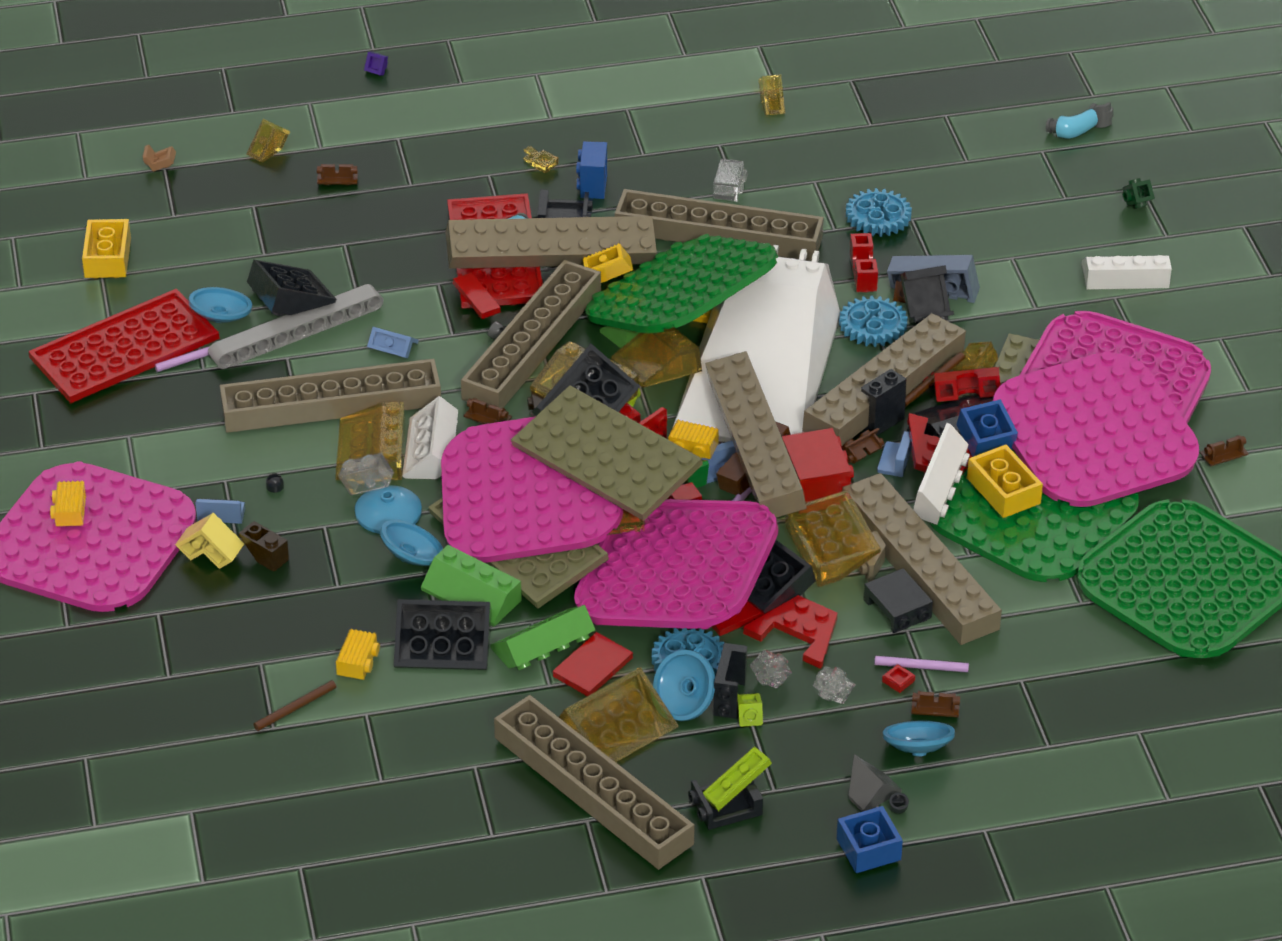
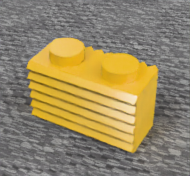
(610, 262)
(695, 438)
(69, 503)
(357, 654)

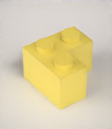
(212, 539)

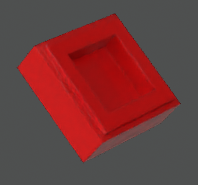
(898, 678)

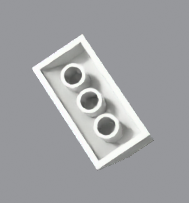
(1127, 272)
(427, 438)
(941, 476)

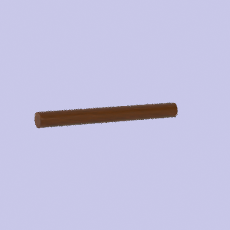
(931, 380)
(295, 705)

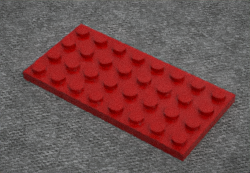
(504, 284)
(123, 345)

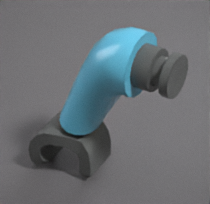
(1074, 126)

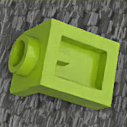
(750, 710)

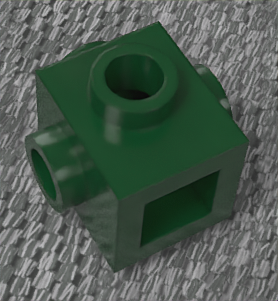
(1138, 193)

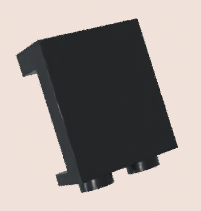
(564, 208)
(926, 293)
(886, 400)
(899, 599)
(730, 674)
(743, 806)

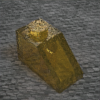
(772, 94)
(267, 141)

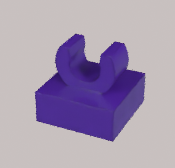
(376, 63)

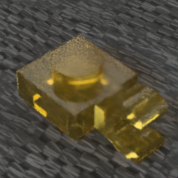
(540, 160)

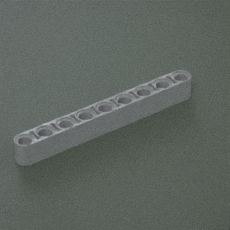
(294, 327)

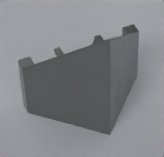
(869, 785)

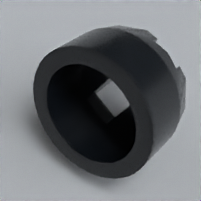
(274, 483)
(897, 800)

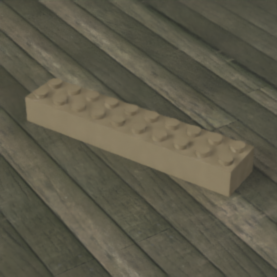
(688, 218)
(545, 240)
(531, 335)
(912, 355)
(327, 394)
(755, 434)
(912, 545)
(594, 782)

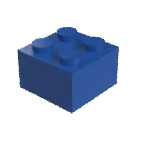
(592, 169)
(986, 427)
(869, 839)

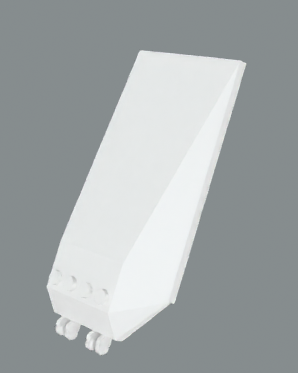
(786, 329)

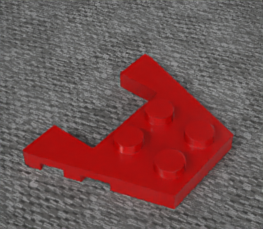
(922, 444)
(802, 620)

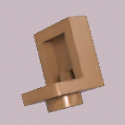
(160, 159)

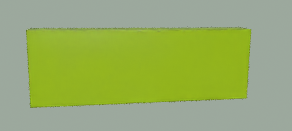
(736, 778)

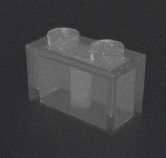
(729, 180)
(366, 474)

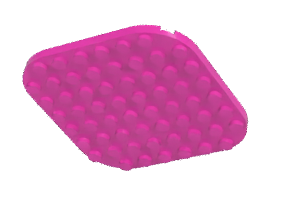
(1172, 361)
(1097, 429)
(513, 505)
(109, 559)
(684, 569)

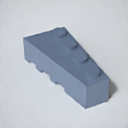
(960, 278)

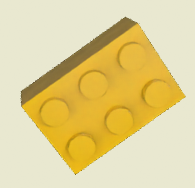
(106, 248)
(1004, 481)

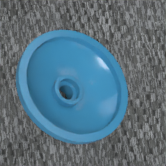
(220, 304)
(387, 504)
(410, 542)
(674, 684)
(918, 736)

